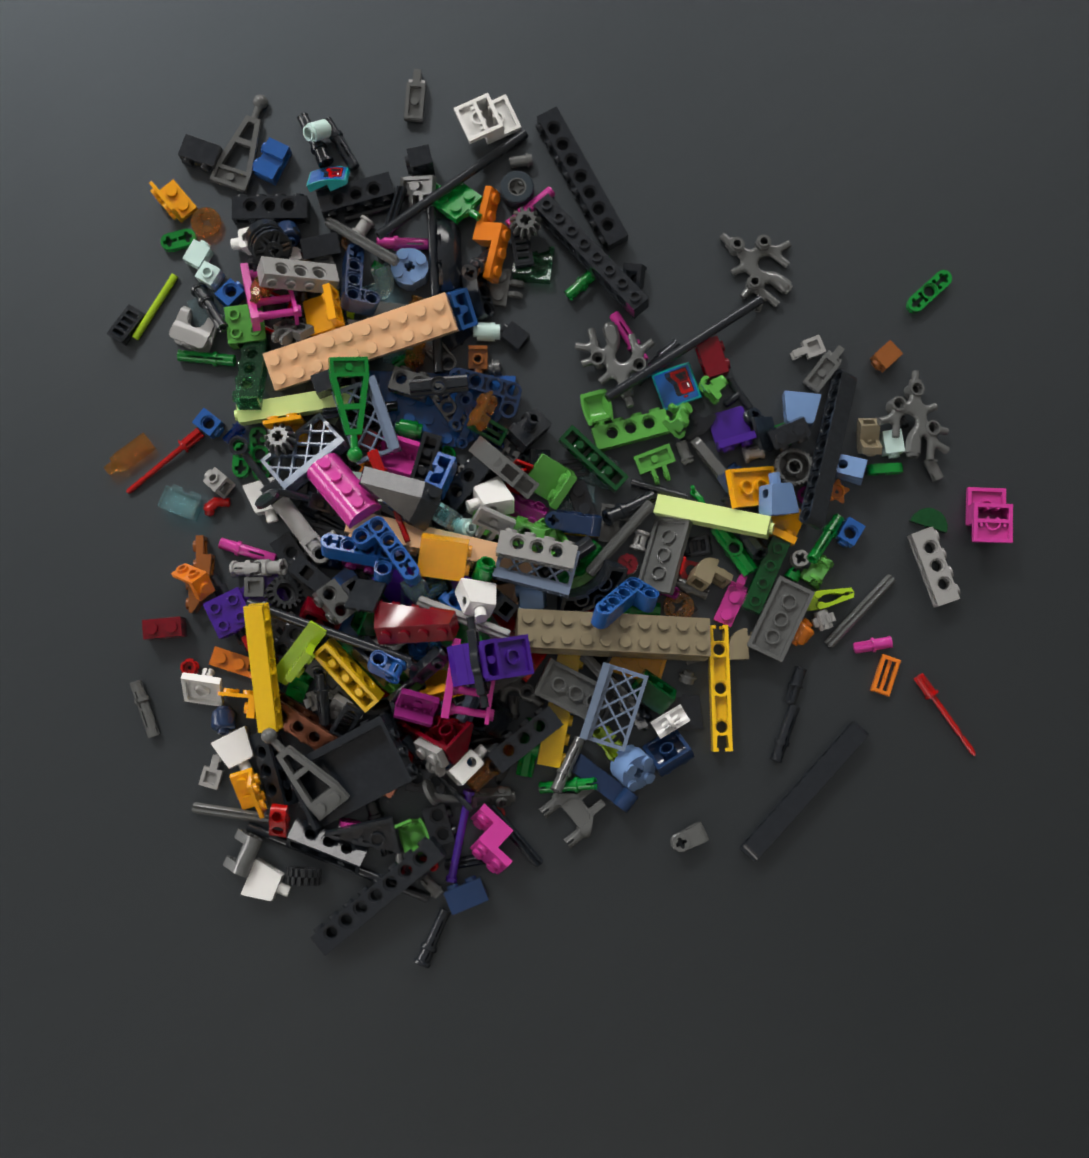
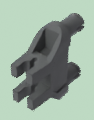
(577, 810)

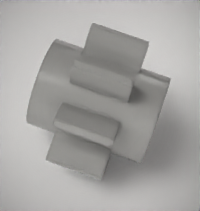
(823, 620)
(311, 701)

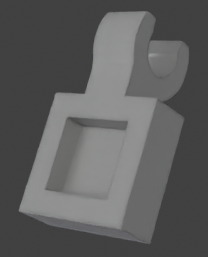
(810, 347)
(212, 775)

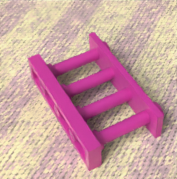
(256, 316)
(449, 708)

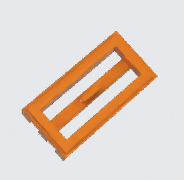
(878, 672)

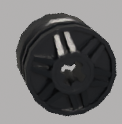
(268, 240)

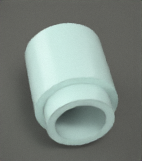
(317, 130)
(486, 331)
(466, 527)

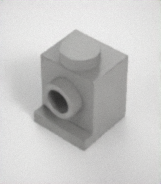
(216, 479)

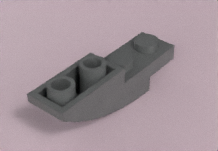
(503, 467)

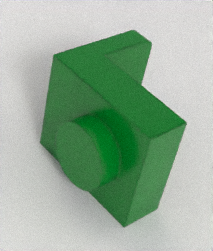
(299, 687)

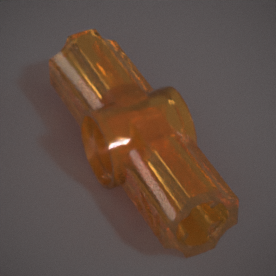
(484, 774)

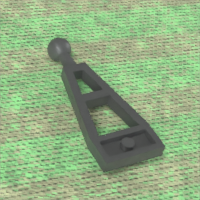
(233, 177)
(326, 801)

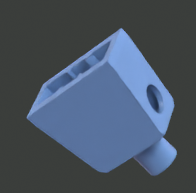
(800, 404)
(854, 469)
(777, 497)

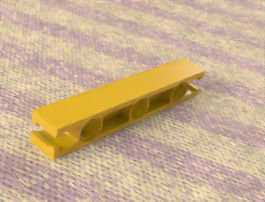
(263, 666)
(720, 703)

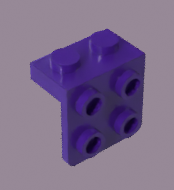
(731, 430)

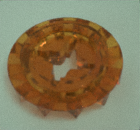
(205, 213)
(688, 605)

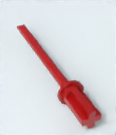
(185, 444)
(376, 463)
(930, 692)

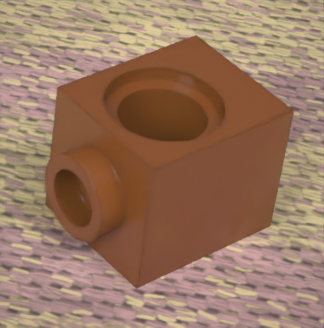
(885, 356)

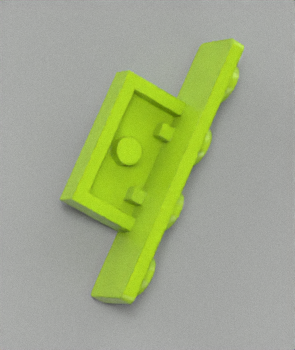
(300, 653)

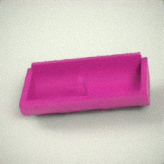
(342, 489)

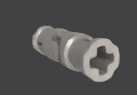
(258, 568)

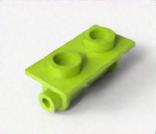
(611, 753)

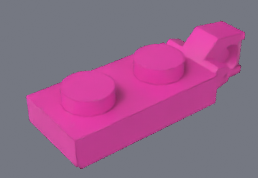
(731, 602)

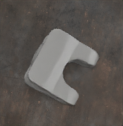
(192, 337)

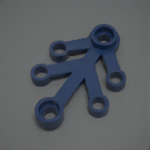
(464, 407)

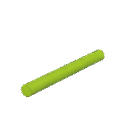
(155, 306)

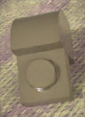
(868, 437)
(708, 572)
(737, 645)

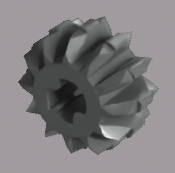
(517, 223)
(285, 435)

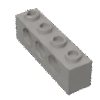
(296, 274)
(545, 558)
(930, 577)

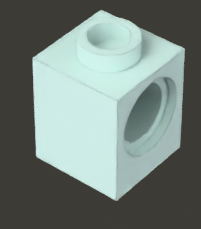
(198, 253)
(210, 275)
(891, 446)

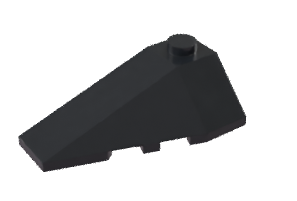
(407, 496)

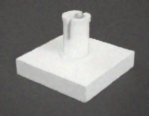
(202, 688)

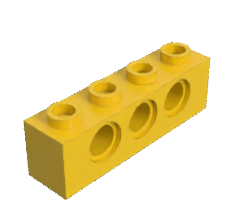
(348, 674)

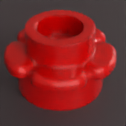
(189, 662)

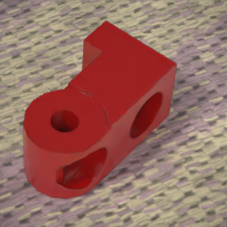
(279, 818)

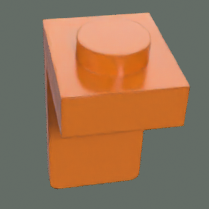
(196, 578)

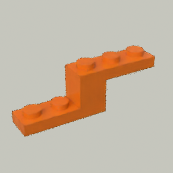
(492, 234)

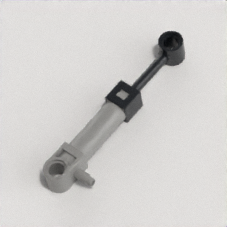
(283, 505)

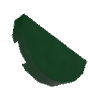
(930, 518)

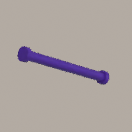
(468, 793)

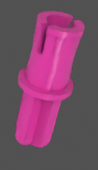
(873, 645)

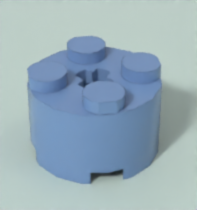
(417, 276)
(530, 598)
(633, 768)

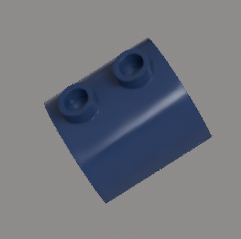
(668, 752)

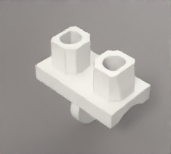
(670, 721)

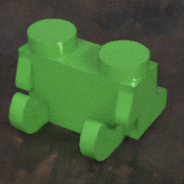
(714, 389)
(679, 417)
(817, 572)

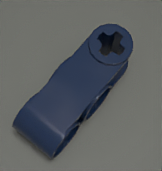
(575, 522)

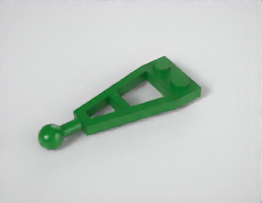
(350, 368)

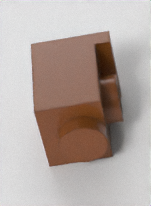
(478, 351)

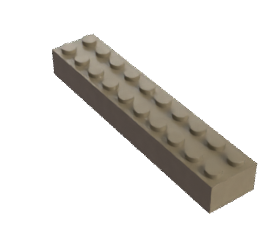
(625, 638)

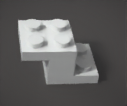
(487, 118)

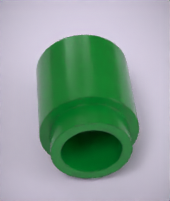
(409, 429)
(484, 569)

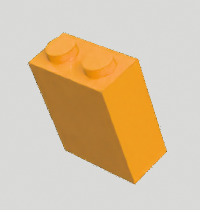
(444, 557)

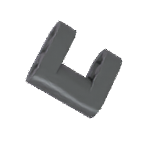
(243, 863)

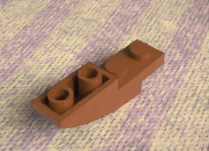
(204, 562)

